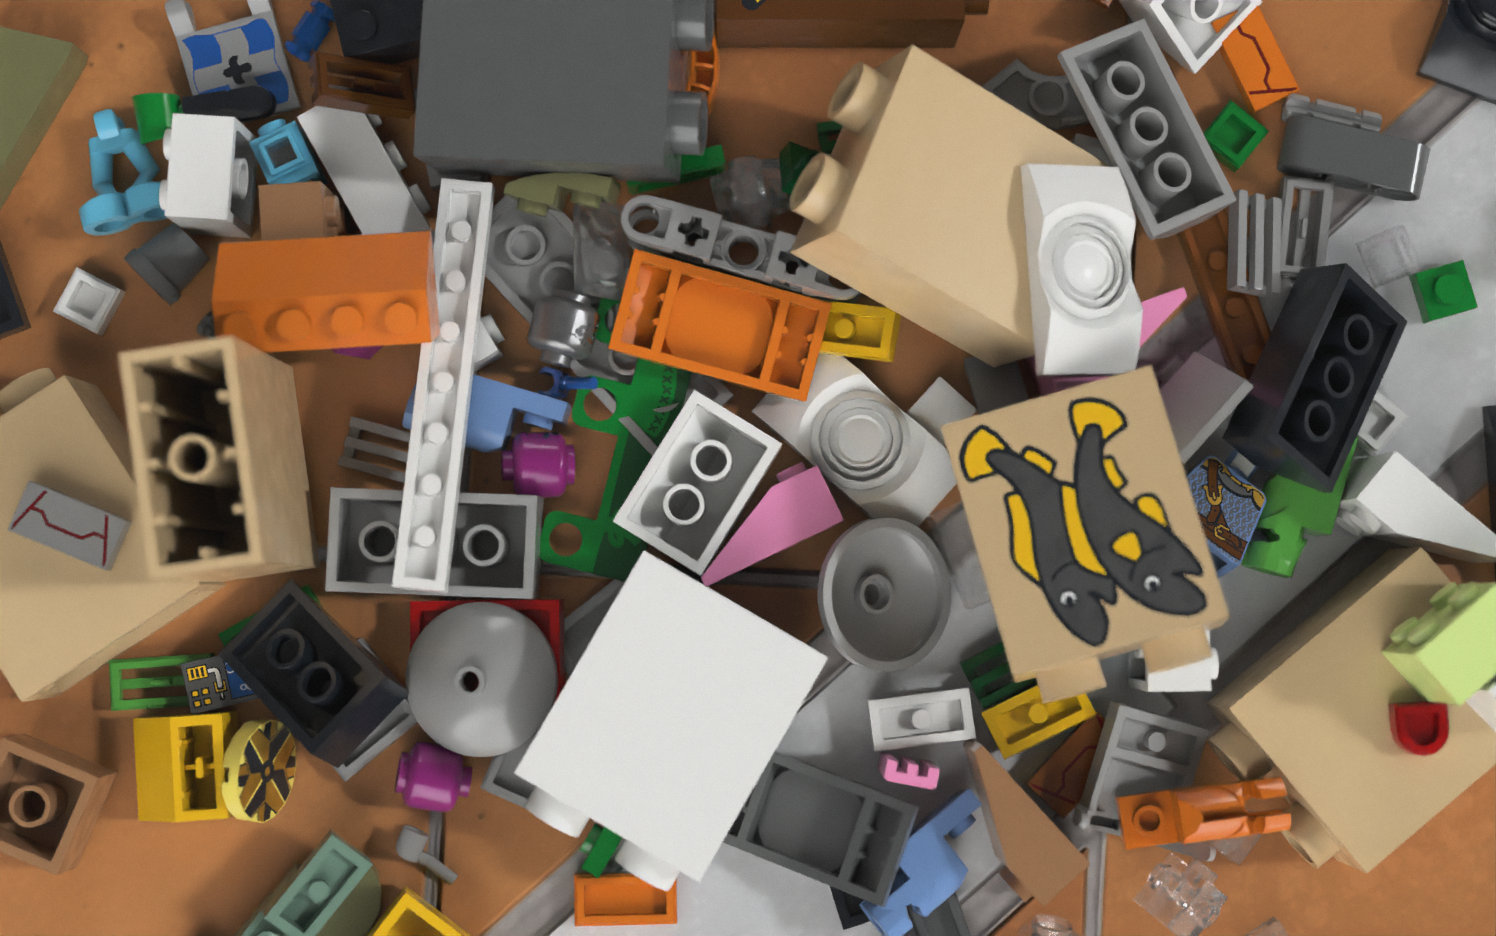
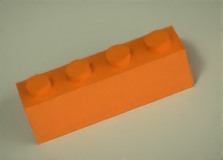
(327, 291)

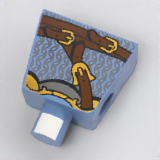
(1226, 506)

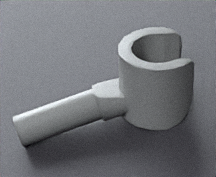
(411, 848)

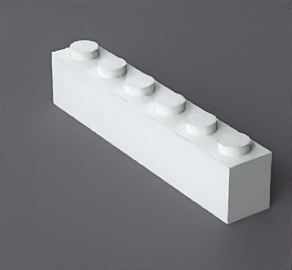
(375, 190)

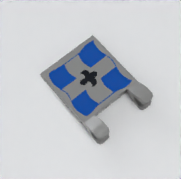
(234, 53)

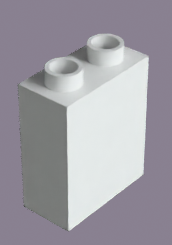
(667, 722)

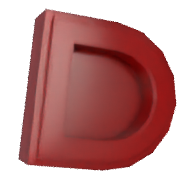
(1419, 726)

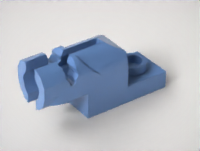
(495, 411)
(928, 867)

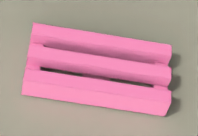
(907, 771)

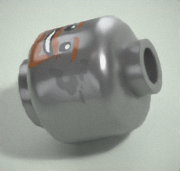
(563, 327)

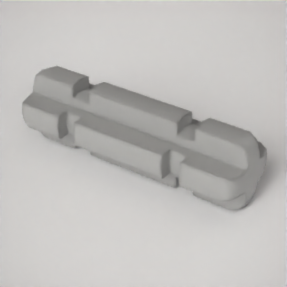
(1299, 105)

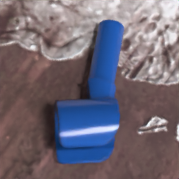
(564, 383)

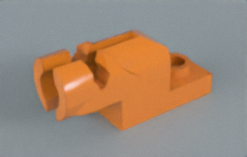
(1199, 813)

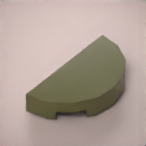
(359, 909)

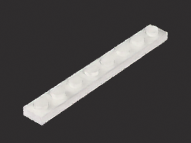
(444, 389)

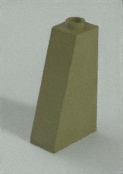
(33, 87)

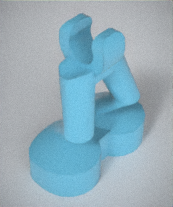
(113, 210)

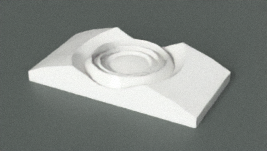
(1081, 270)
(862, 443)

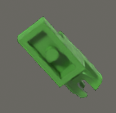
(1285, 518)

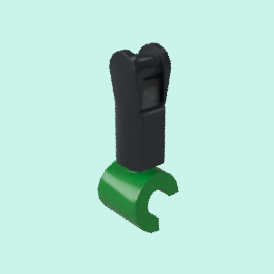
(155, 110)

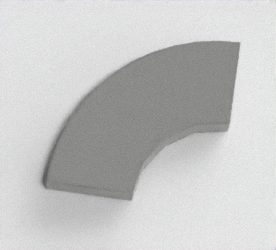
(1039, 96)

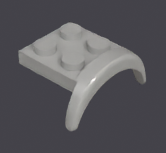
(1139, 755)

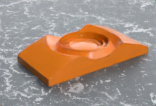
(719, 326)

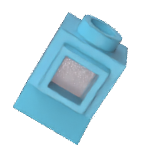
(286, 154)

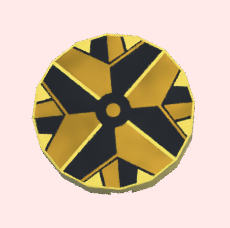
(260, 770)

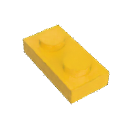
(861, 331)
(1028, 721)

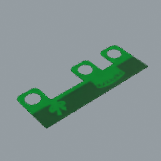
(605, 545)

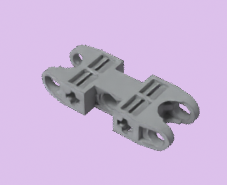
(681, 222)

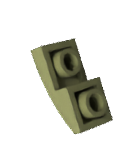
(550, 191)

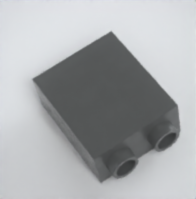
(561, 87)

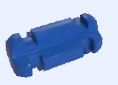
(310, 31)

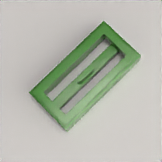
(118, 684)

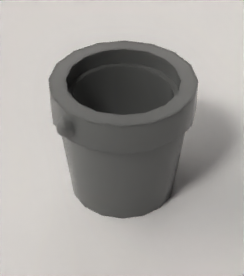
(168, 262)

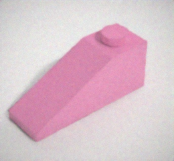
(784, 517)

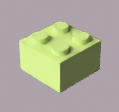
(1451, 646)

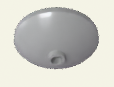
(905, 600)
(513, 672)

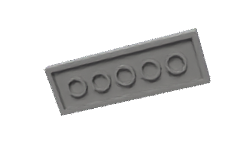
(536, 255)

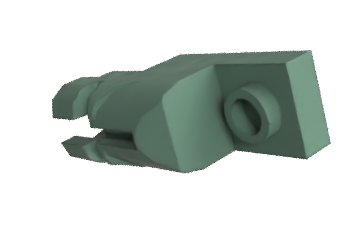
(310, 891)

